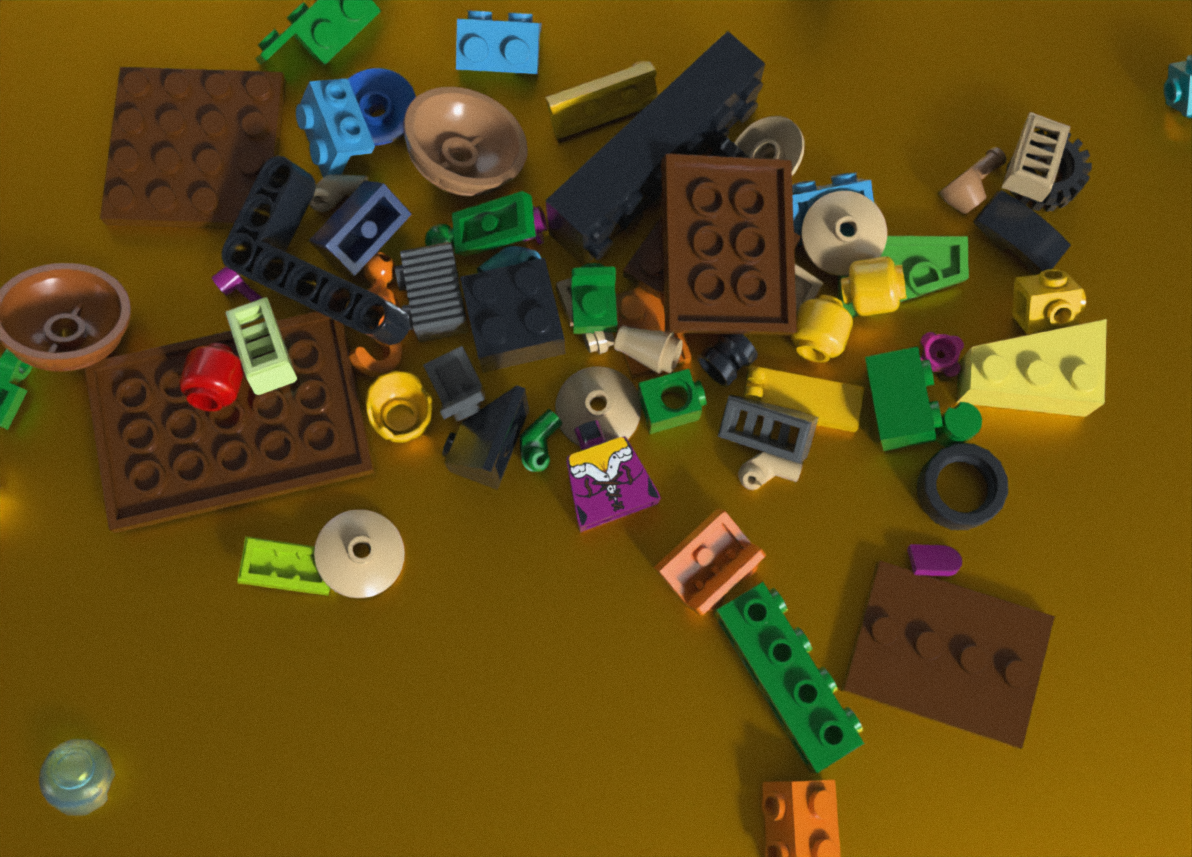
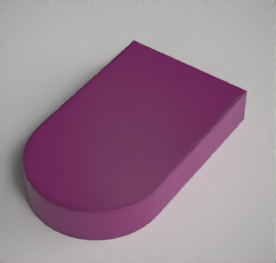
(934, 560)

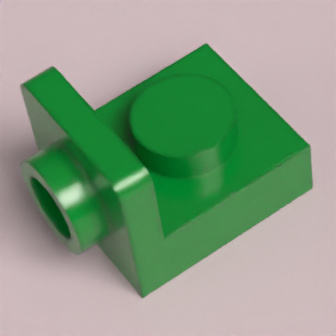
(593, 299)

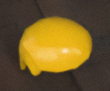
(398, 406)

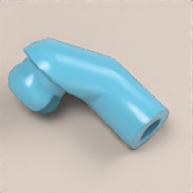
(509, 256)

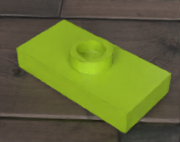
(280, 566)

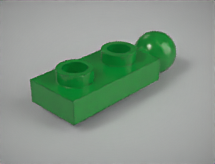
(487, 225)

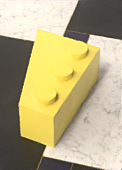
(1039, 371)

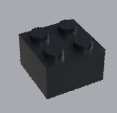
(513, 315)

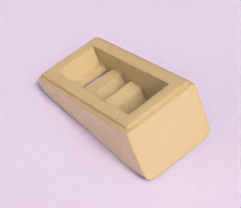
(1029, 183)

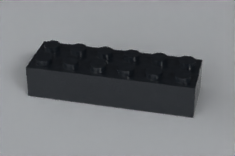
(626, 171)

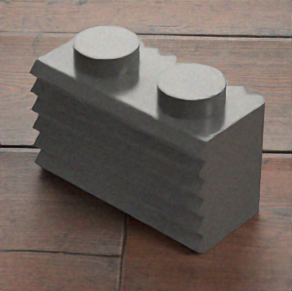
(433, 292)

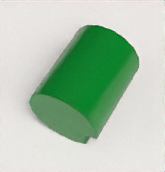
(959, 424)

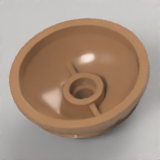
(464, 141)

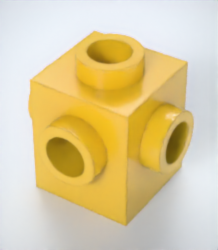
(1047, 301)

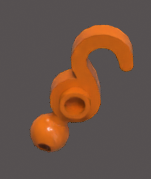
(378, 272)

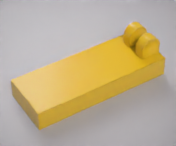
(602, 99)
(833, 402)

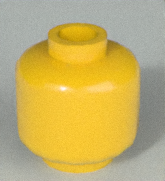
(874, 286)
(822, 328)

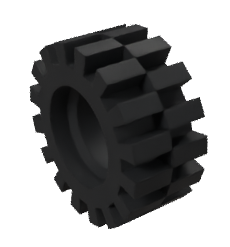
(1073, 170)

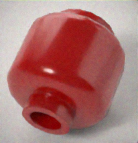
(211, 377)

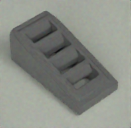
(789, 418)

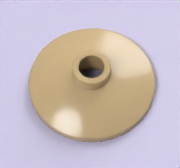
(773, 139)
(825, 242)
(621, 396)
(355, 575)

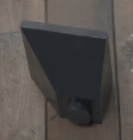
(488, 439)

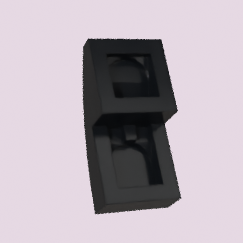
(1018, 227)

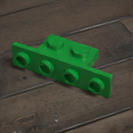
(322, 28)

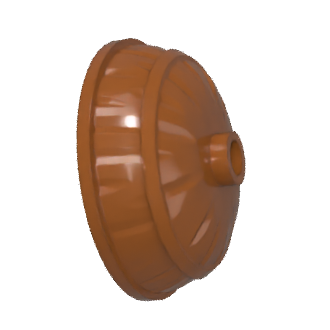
(63, 316)

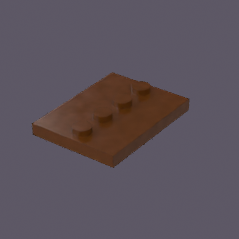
(728, 245)
(948, 654)

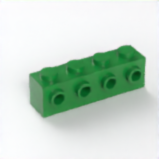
(788, 677)

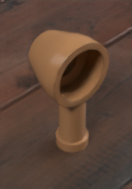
(967, 189)

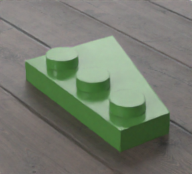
(927, 263)

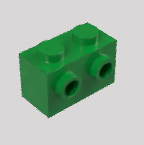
(901, 398)

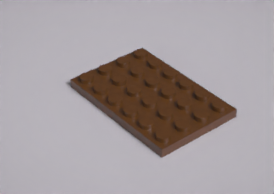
(179, 461)

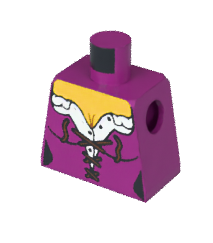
(607, 478)

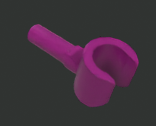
(229, 281)

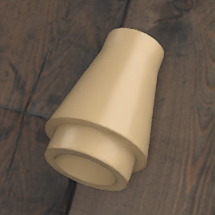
(650, 347)

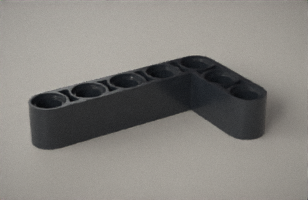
(259, 247)

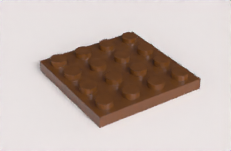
(189, 145)

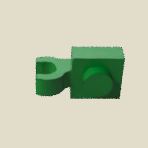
(11, 396)

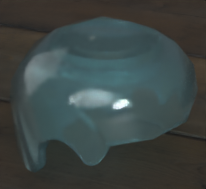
(76, 777)

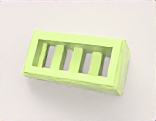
(268, 370)

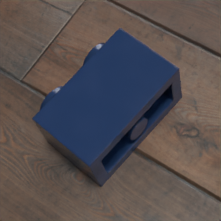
(360, 227)

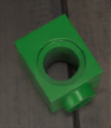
(657, 414)

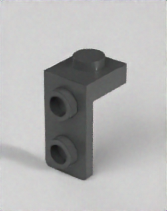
(456, 384)

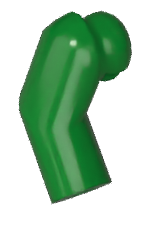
(534, 441)

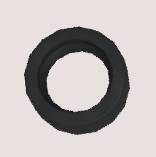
(985, 463)

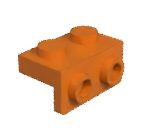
(709, 563)
(801, 818)

